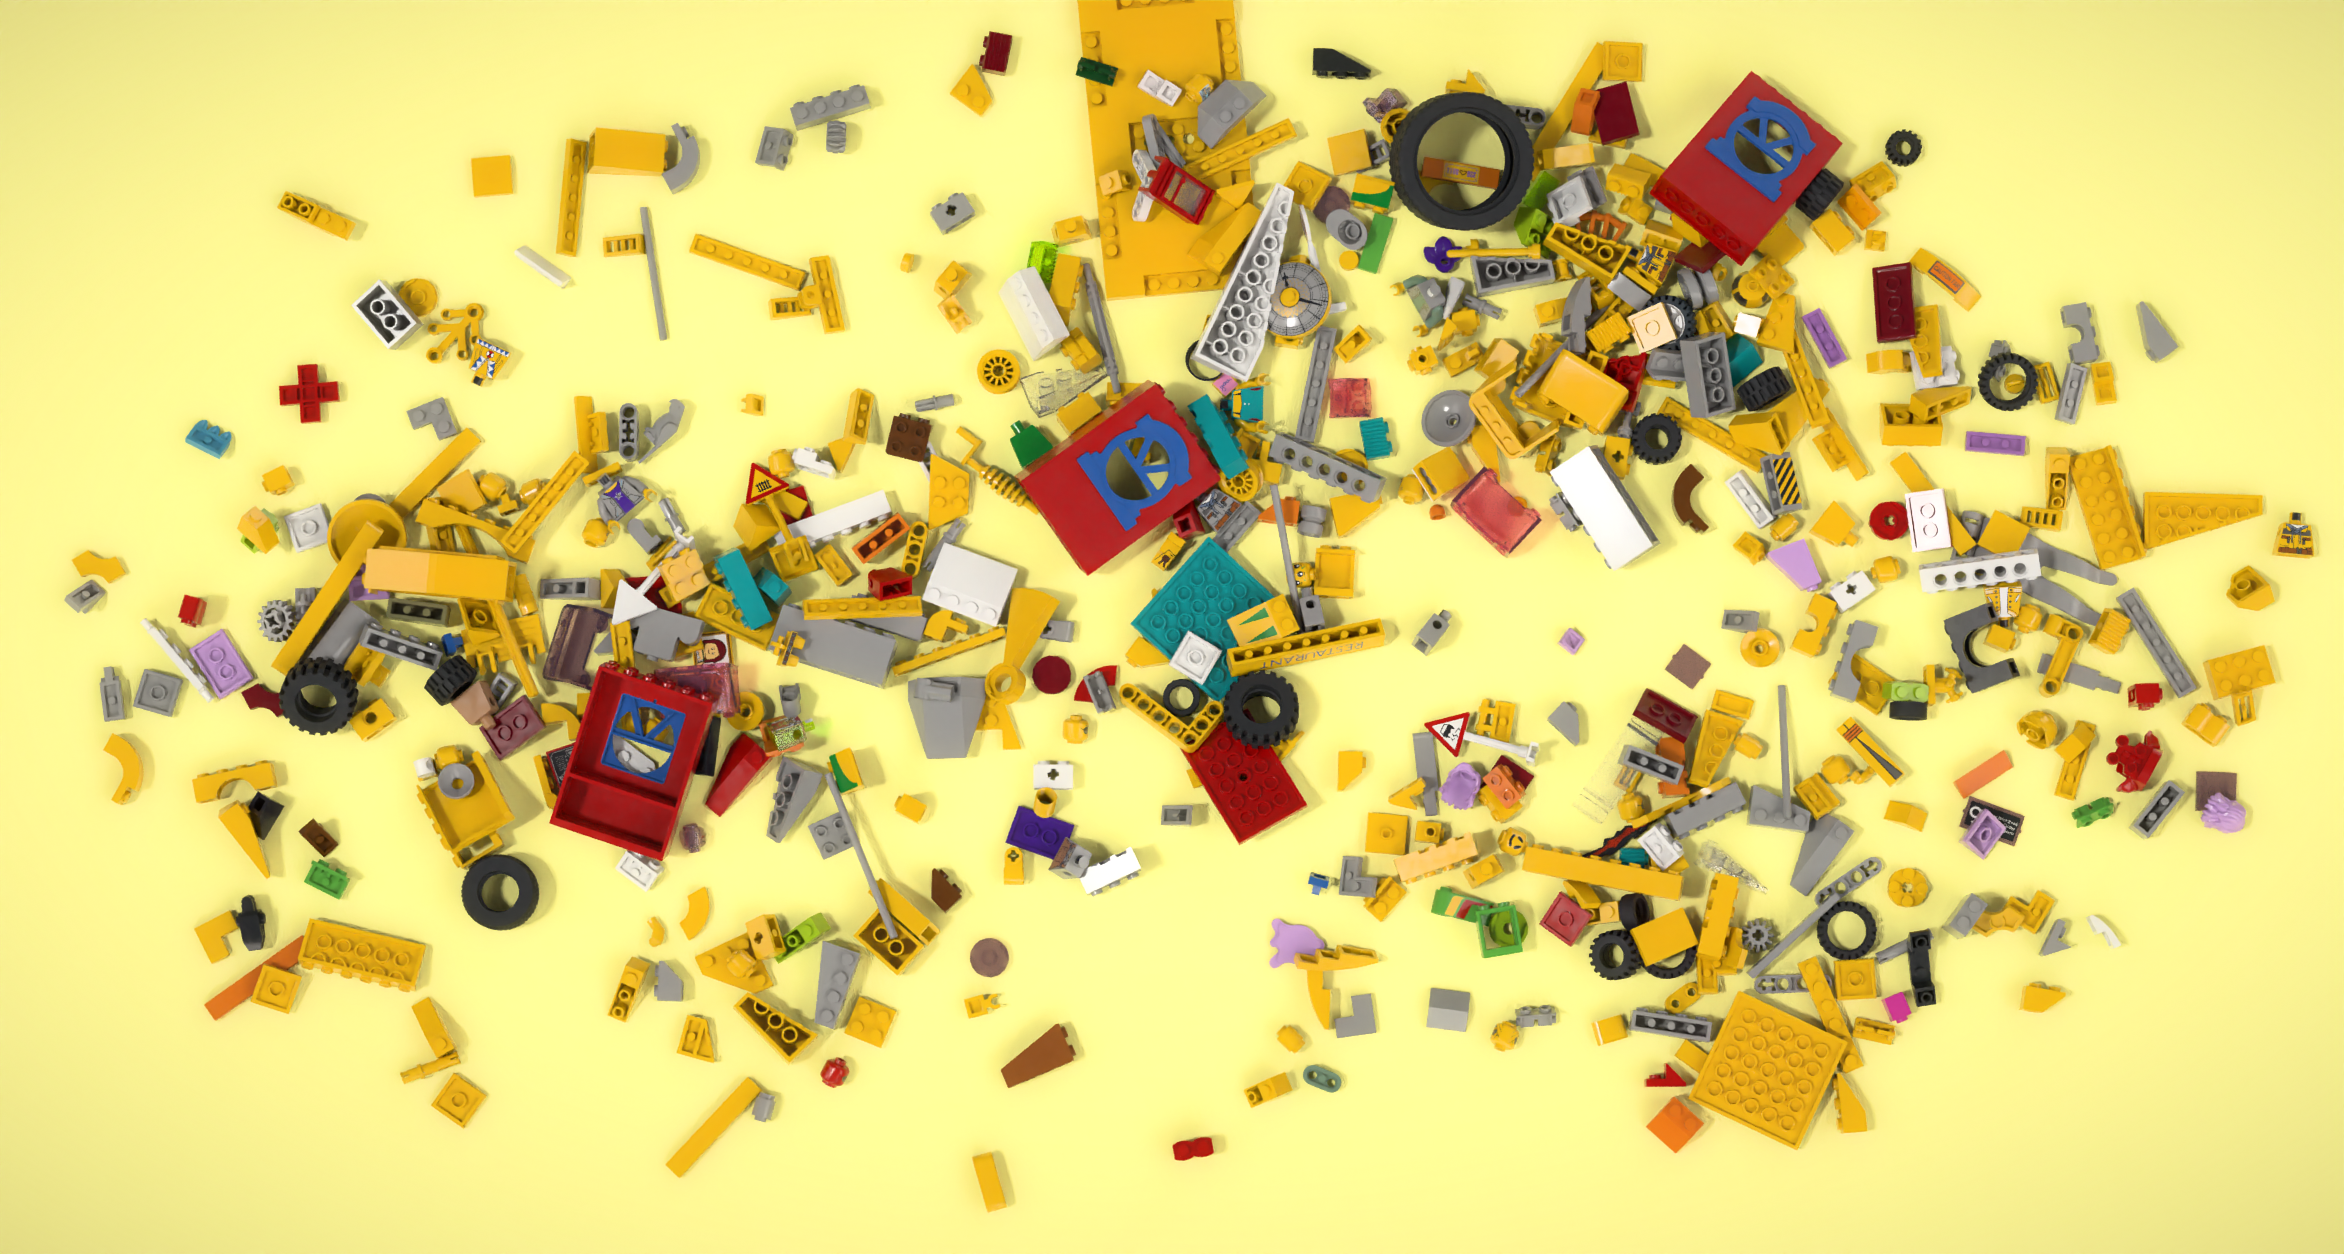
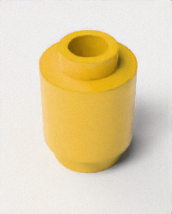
(1783, 527)
(1747, 746)
(1290, 1039)

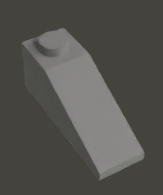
(2154, 336)
(571, 589)

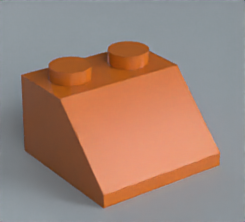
(1674, 1124)

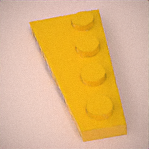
(1713, 743)

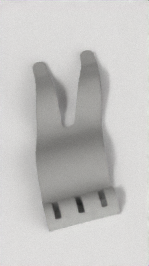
(2049, 557)

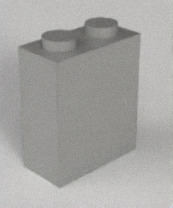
(1964, 916)

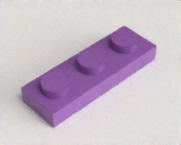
(1824, 338)
(1995, 443)

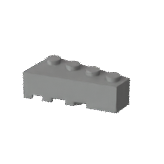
(1505, 275)
(835, 978)

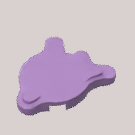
(1292, 940)

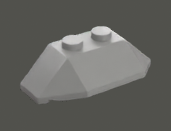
(1226, 108)

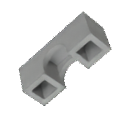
(2079, 317)

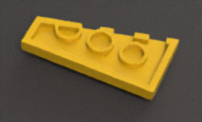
(1928, 341)

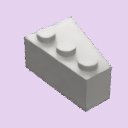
(1766, 811)

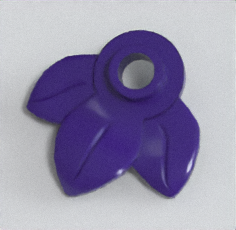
(1437, 254)

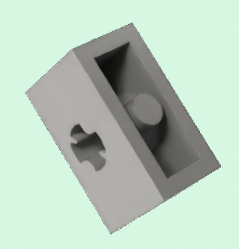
(946, 222)

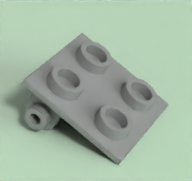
(830, 835)

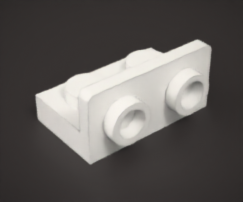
(1661, 846)
(639, 869)

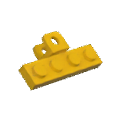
(823, 295)

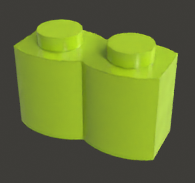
(1905, 691)

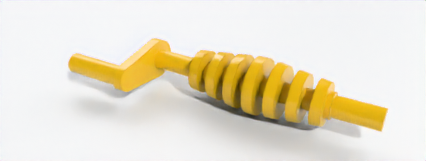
(991, 475)

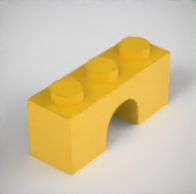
(1822, 611)

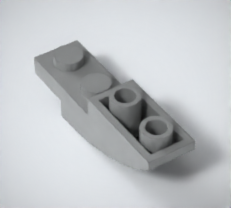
(1575, 310)

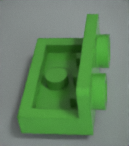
(326, 879)

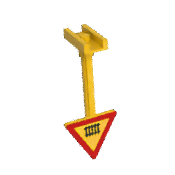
(763, 486)

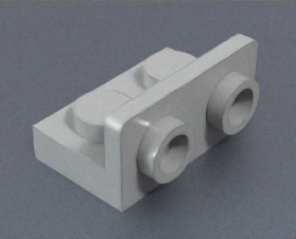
(774, 148)
(1666, 365)

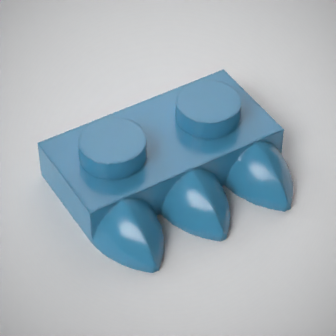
(208, 440)

